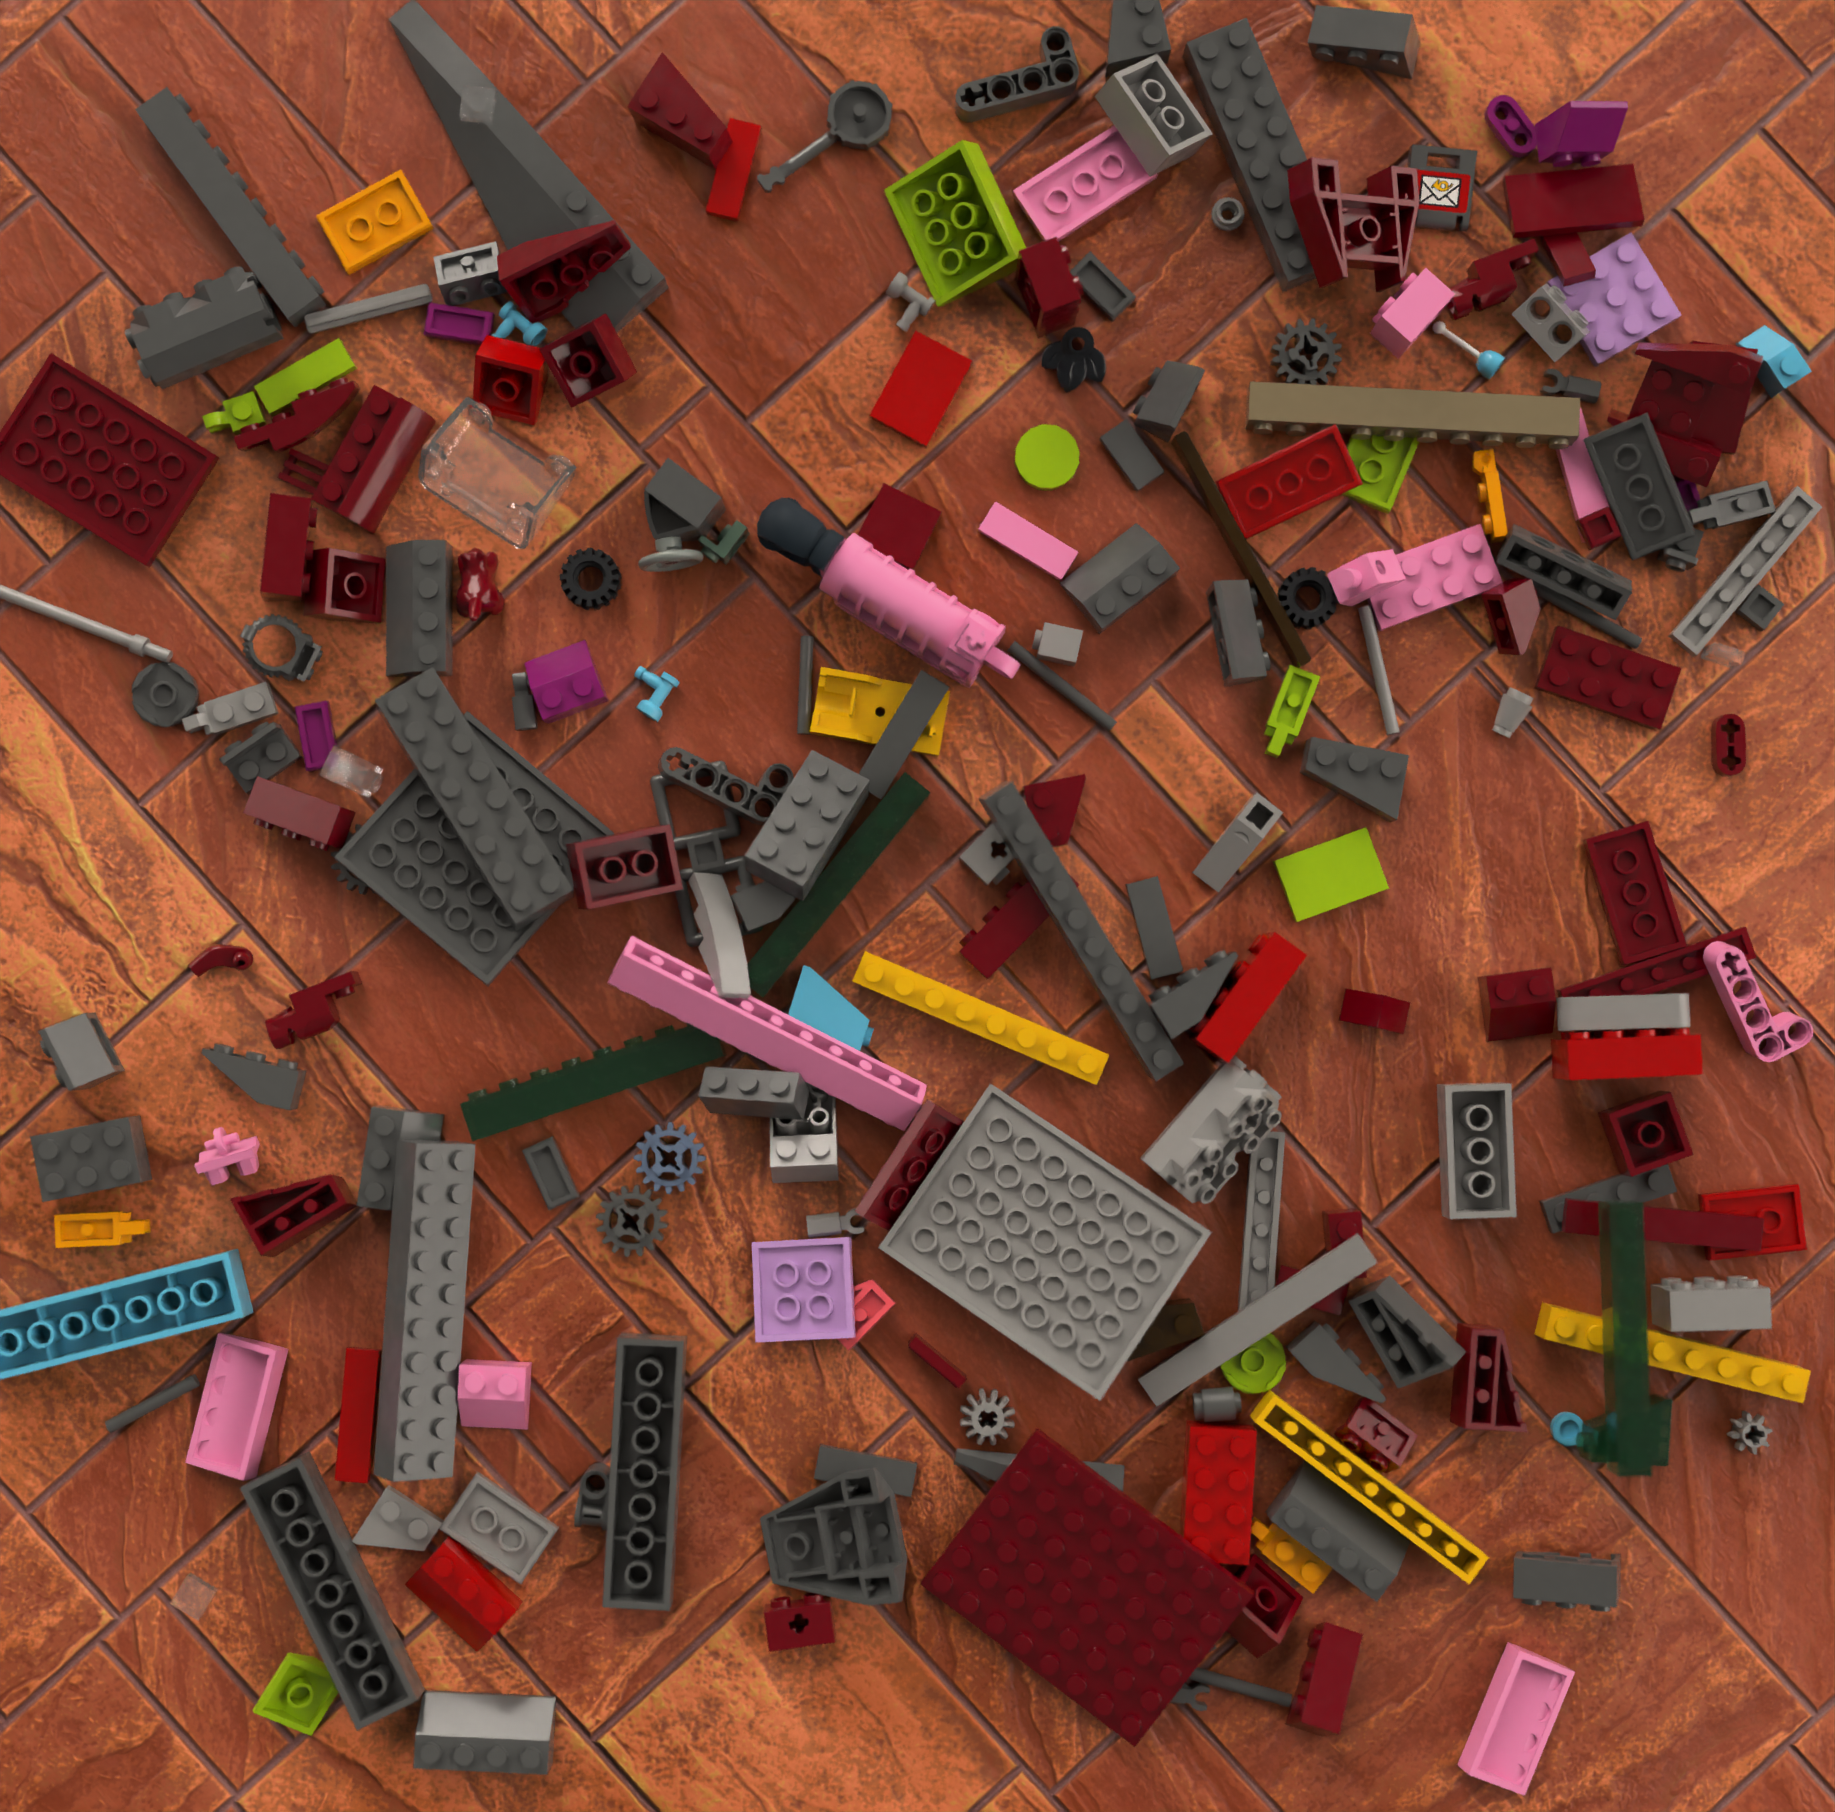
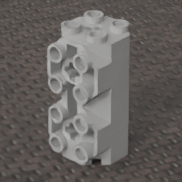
(1222, 1118)

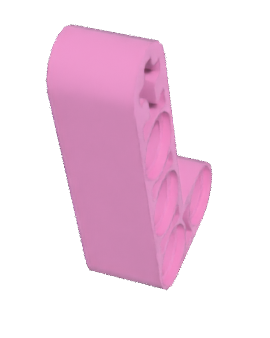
(1750, 998)

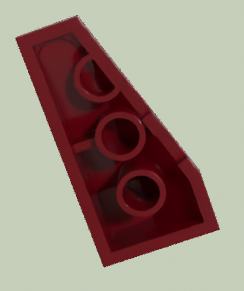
(552, 269)

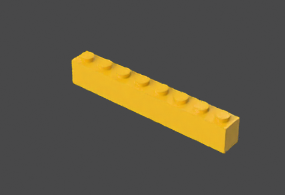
(980, 1018)
(1682, 1355)
(1369, 1486)

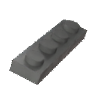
(1639, 1188)

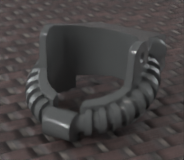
(299, 665)

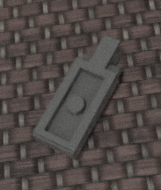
(1733, 506)

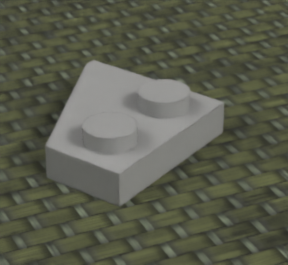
(398, 1523)

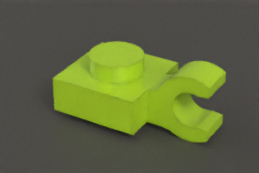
(238, 413)

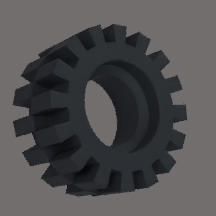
(576, 565)
(1321, 584)

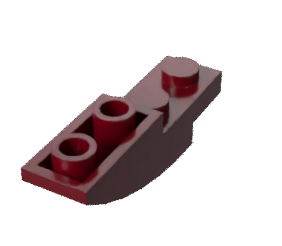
(312, 414)

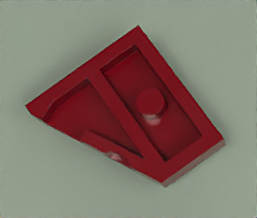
(1055, 806)

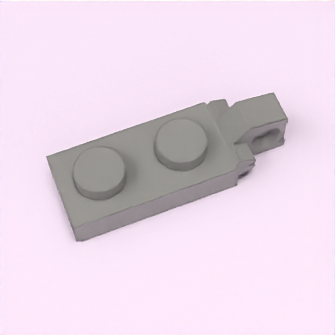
(233, 710)

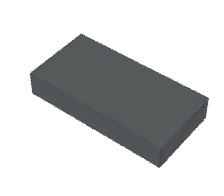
(1102, 287)
(1131, 455)
(551, 1173)

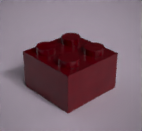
(1645, 1133)

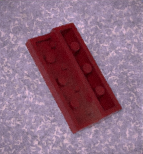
(373, 459)

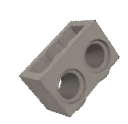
(1544, 329)

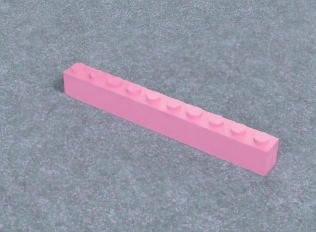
(768, 1034)

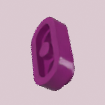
(1514, 125)

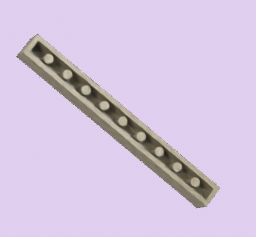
(1413, 414)

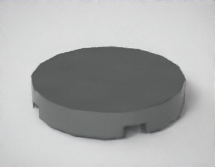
(164, 694)

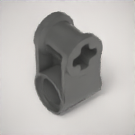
(593, 1501)

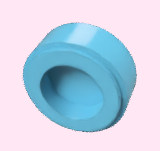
(1565, 1428)

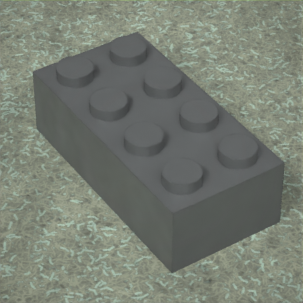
(807, 825)

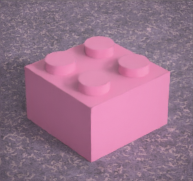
(1415, 308)

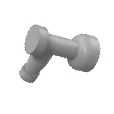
(918, 302)

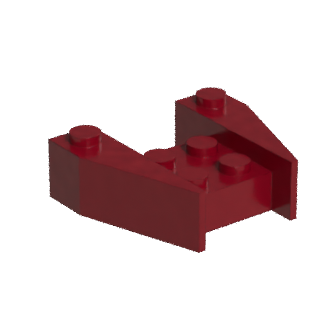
(1353, 228)
(1676, 396)

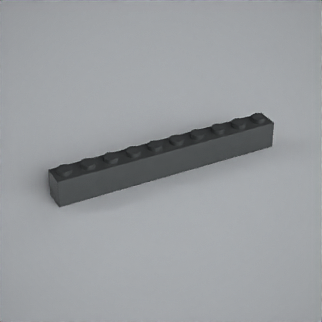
(1080, 930)

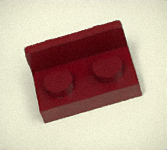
(1376, 1436)

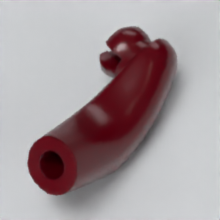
(221, 955)

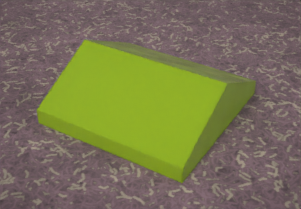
(298, 1693)

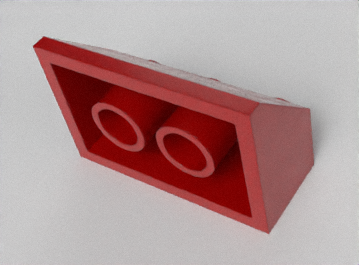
(464, 1593)

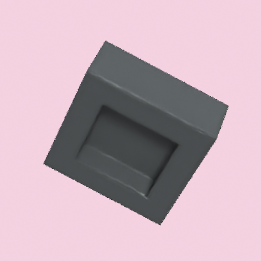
(1759, 608)

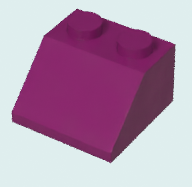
(1580, 132)
(565, 682)

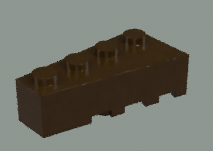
(1172, 1325)

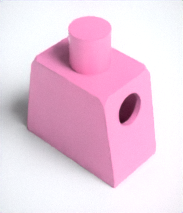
(1361, 579)

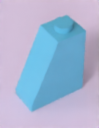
(829, 1011)

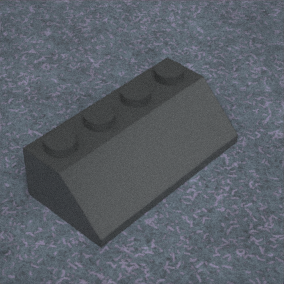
(419, 608)
(1339, 1530)
(485, 1732)

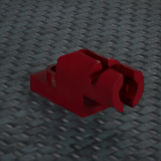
(1490, 280)
(312, 1012)

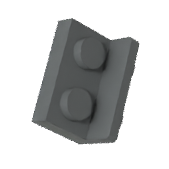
(469, 274)
(261, 755)

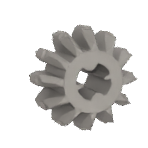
(987, 1405)

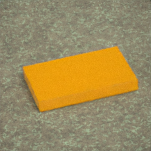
(374, 222)

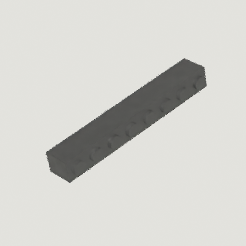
(231, 207)

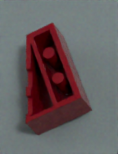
(292, 1212)

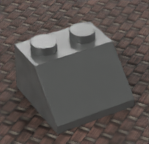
(1168, 398)

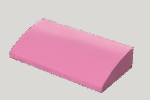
(236, 1406)
(1515, 1719)

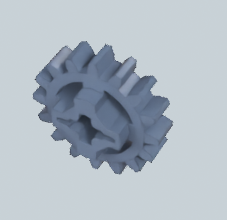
(681, 1168)

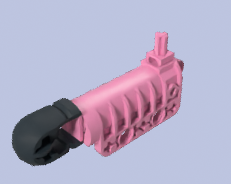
(888, 595)

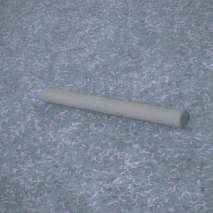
(1378, 670)

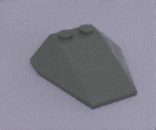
(840, 1540)

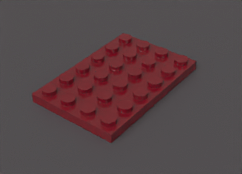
(101, 460)

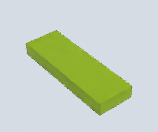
(308, 373)

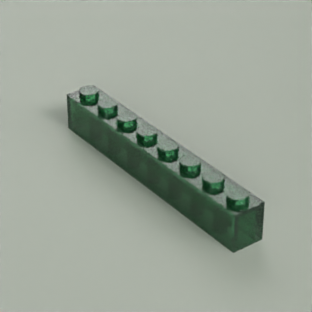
(835, 883)
(588, 1080)
(1625, 1338)

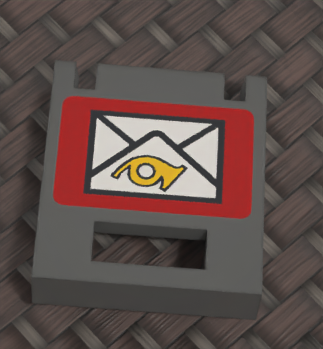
(1443, 191)

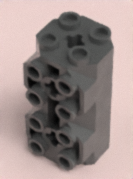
(205, 330)

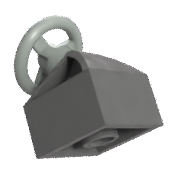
(678, 511)

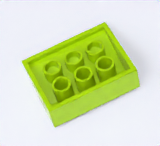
(956, 222)

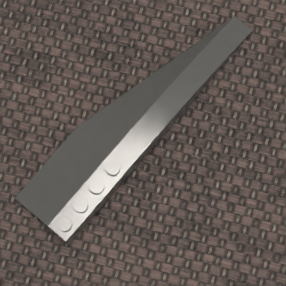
(520, 176)

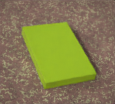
(1381, 468)
(1331, 874)

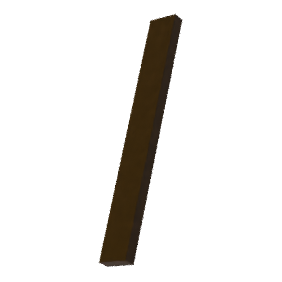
(1240, 549)

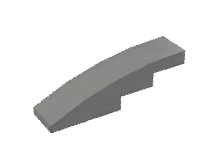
(722, 942)

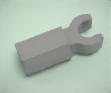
(831, 1224)

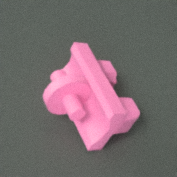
(225, 1151)

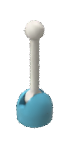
(1487, 361)

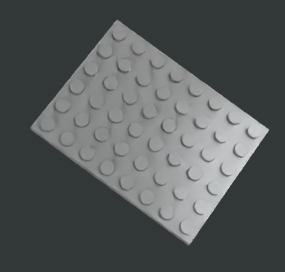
(1045, 1241)

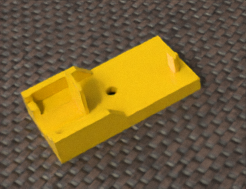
(848, 707)

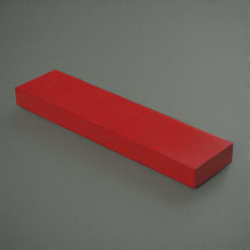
(357, 1414)

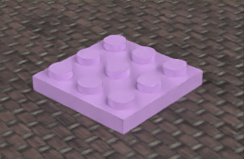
(1621, 301)
(803, 1289)

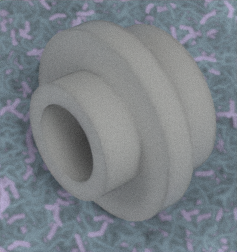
(1231, 205)

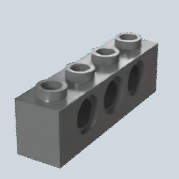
(1564, 571)

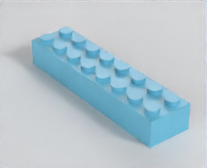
(123, 1313)

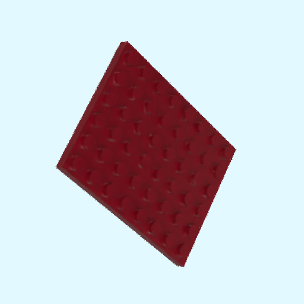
(1087, 1587)

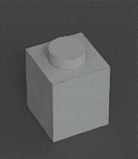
(1057, 644)

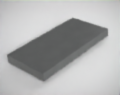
(1639, 486)

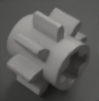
(1756, 1438)

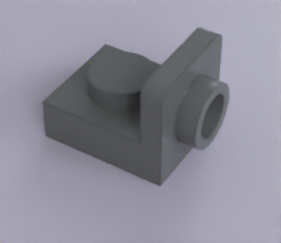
(1682, 554)

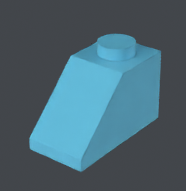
(1781, 360)

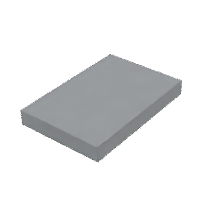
(499, 1527)

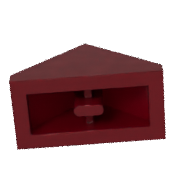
(1374, 1011)

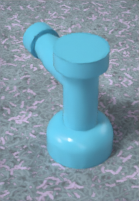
(533, 333)
(662, 687)

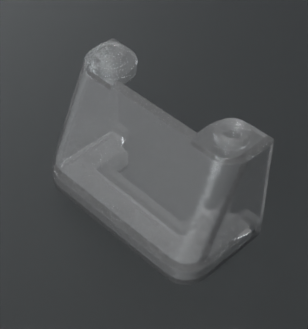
(491, 475)

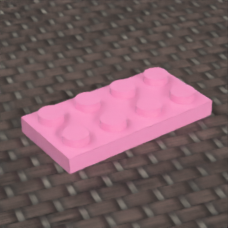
(1082, 186)
(1437, 577)

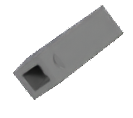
(1237, 841)

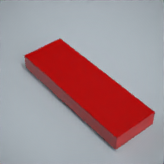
(734, 170)

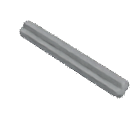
(368, 308)

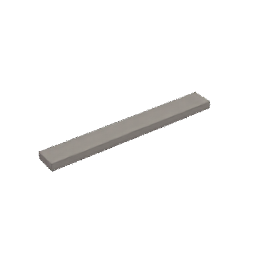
(1257, 1319)

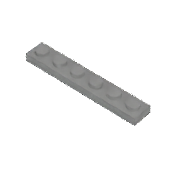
(1745, 571)
(1261, 1219)

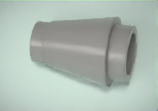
(1511, 711)

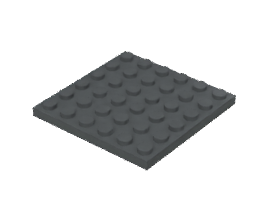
(428, 877)

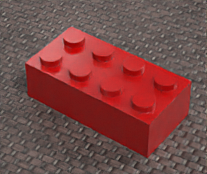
(1247, 996)
(1630, 1056)
(1219, 1489)

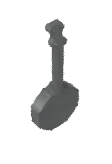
(856, 118)

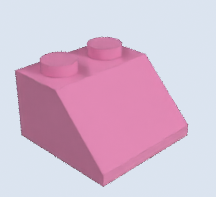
(494, 1393)

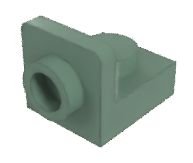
(730, 541)

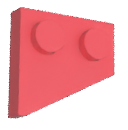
(870, 1306)

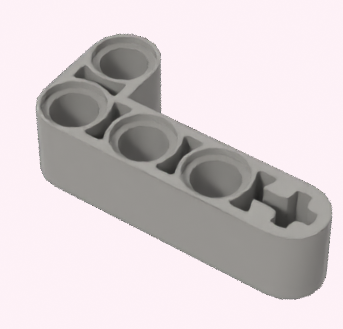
(1623, 1012)

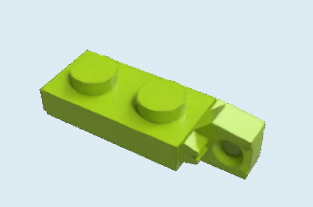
(1289, 708)

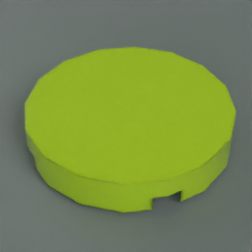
(1046, 457)
(1256, 1367)

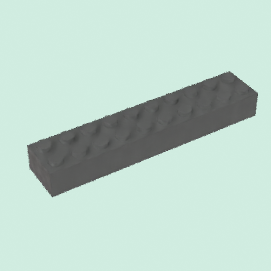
(424, 1310)

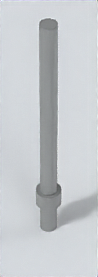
(137, 644)

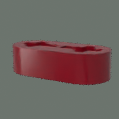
(1720, 745)

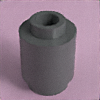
(1216, 1404)

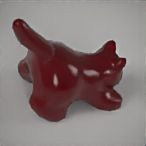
(477, 585)

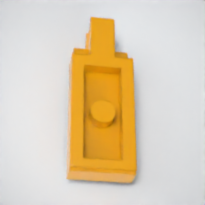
(1490, 492)
(97, 1228)
(1290, 1555)

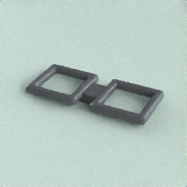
(704, 851)

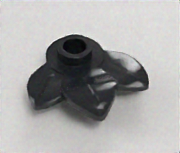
(1075, 364)

